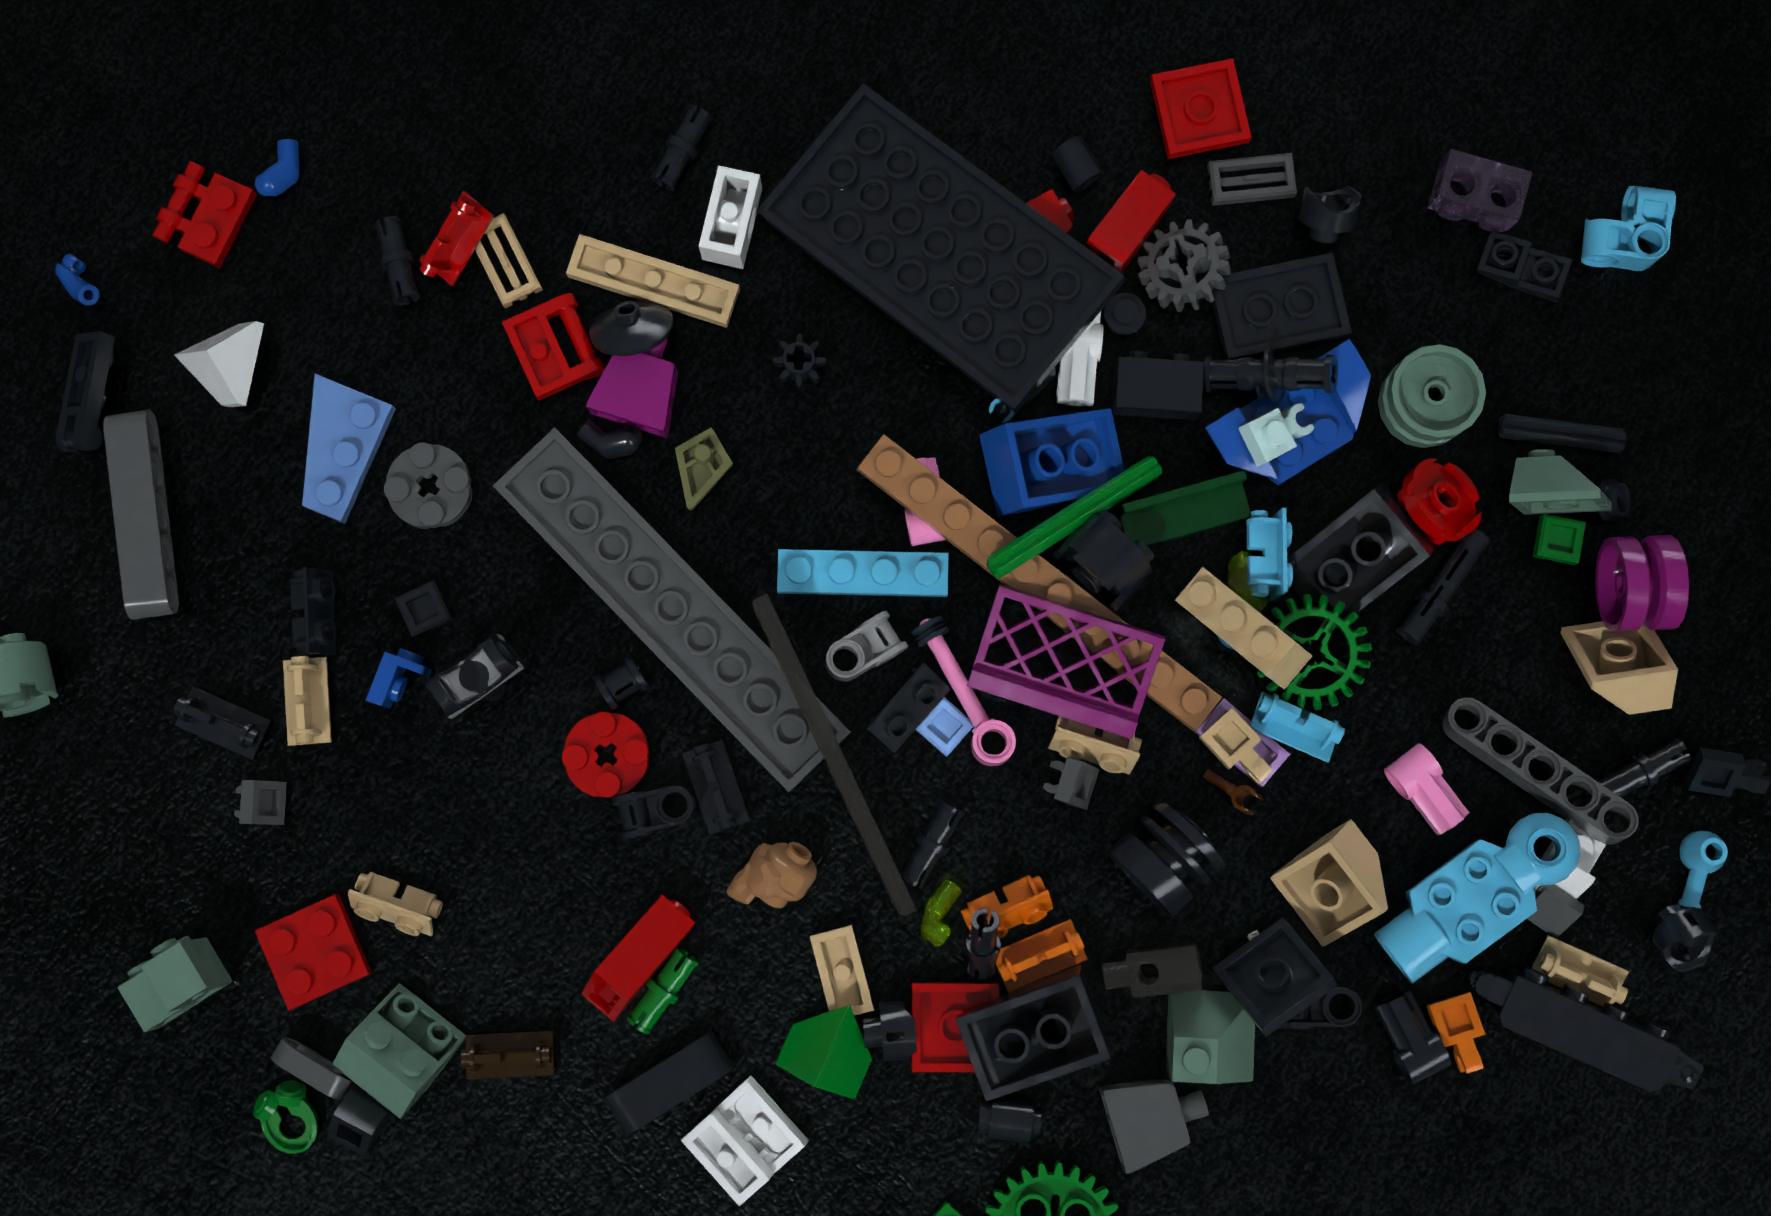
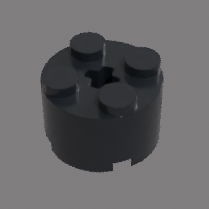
(1105, 559)

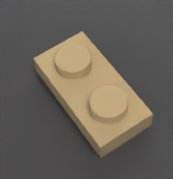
(841, 970)

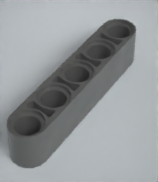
(141, 514)
(1561, 772)

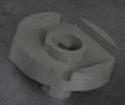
(422, 462)

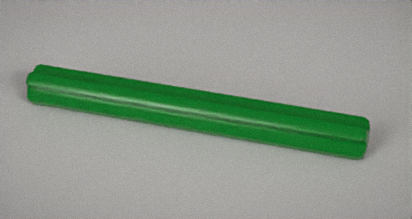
(1073, 516)

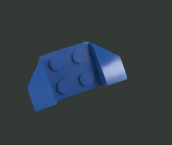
(1332, 415)

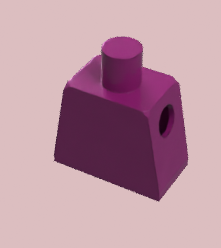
(637, 391)

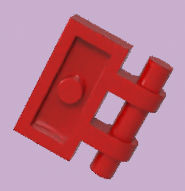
(216, 219)

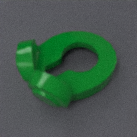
(293, 1096)

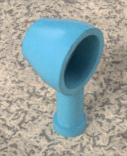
(1695, 859)

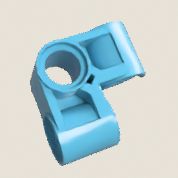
(1644, 217)

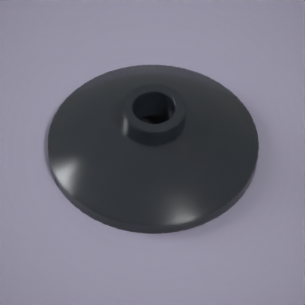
(631, 328)

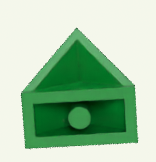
(827, 1052)

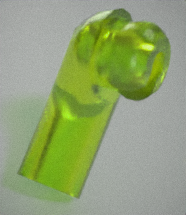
(1238, 581)
(935, 910)

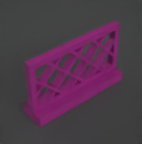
(1055, 696)

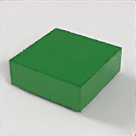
(1559, 539)

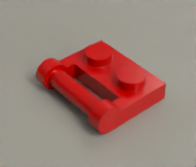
(540, 350)

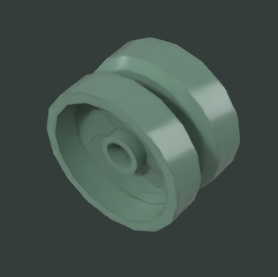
(1452, 382)

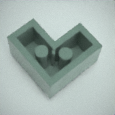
(173, 981)

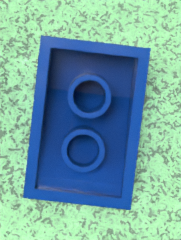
(1050, 460)

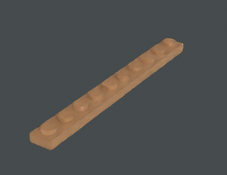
(981, 536)

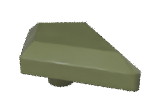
(701, 465)

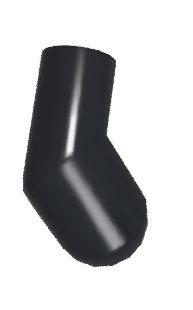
(611, 444)

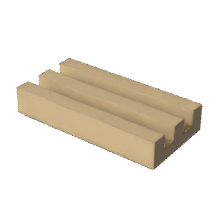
(520, 291)

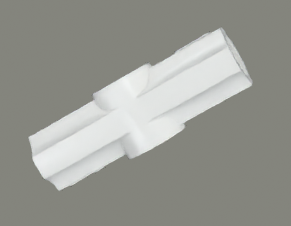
(1079, 367)

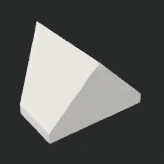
(226, 362)

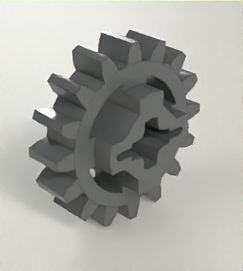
(1204, 260)

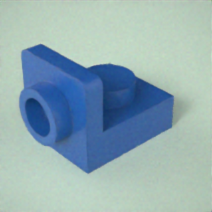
(389, 679)

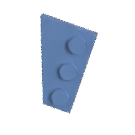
(341, 446)

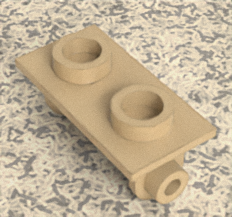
(307, 700)
(1110, 751)
(378, 901)
(1581, 970)

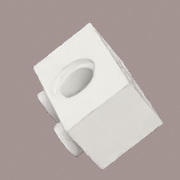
(730, 217)

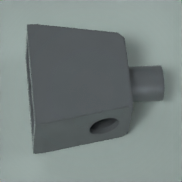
(1149, 1119)

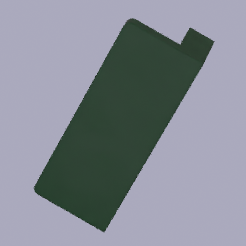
(1186, 510)

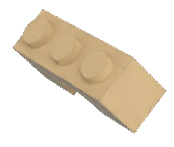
(1243, 628)

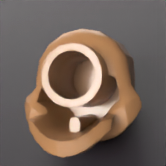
(775, 875)

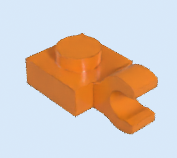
(1457, 1024)

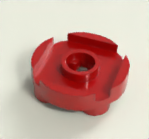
(1421, 501)
(581, 755)

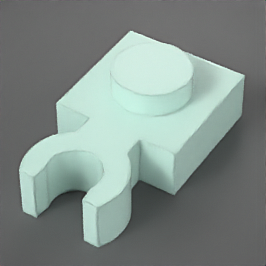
(1273, 433)

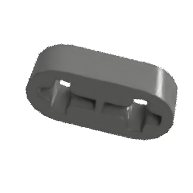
(311, 1068)

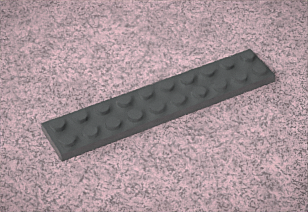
(665, 605)

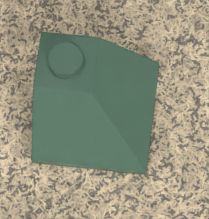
(1552, 485)
(1208, 1038)

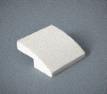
(745, 1140)

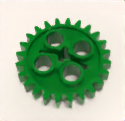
(1045, 1185)

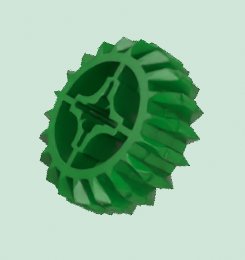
(1344, 671)

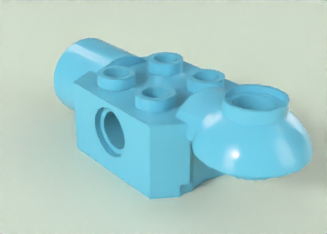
(1477, 896)

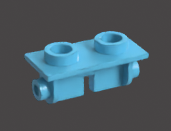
(1272, 538)
(1296, 727)

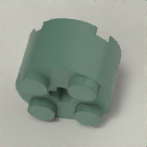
(24, 675)

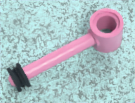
(931, 633)

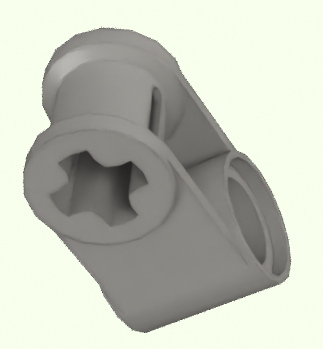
(867, 647)

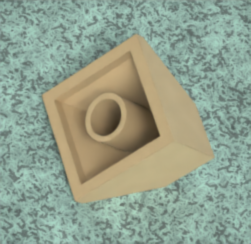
(1624, 666)
(1334, 883)

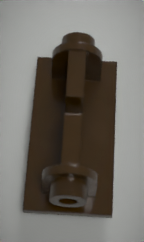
(508, 1055)

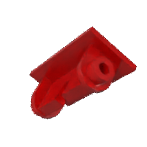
(456, 239)

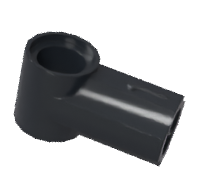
(1416, 1047)

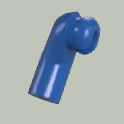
(283, 173)
(79, 289)

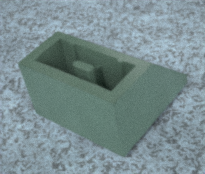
(398, 1050)

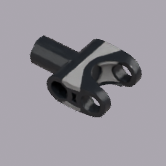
(476, 677)

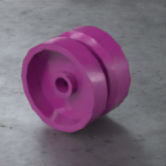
(1642, 583)

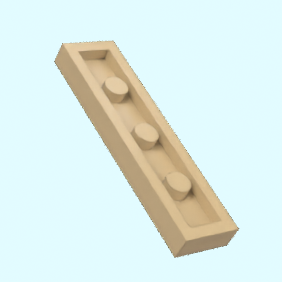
(653, 280)

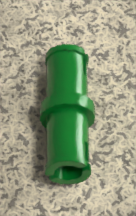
(662, 990)

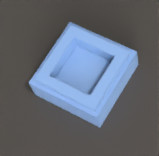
(945, 727)

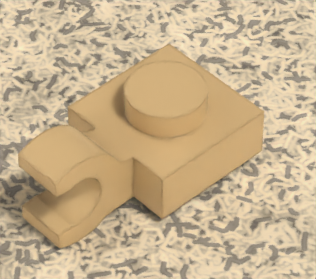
(1233, 742)

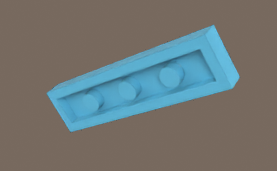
(862, 573)

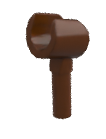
(1236, 793)

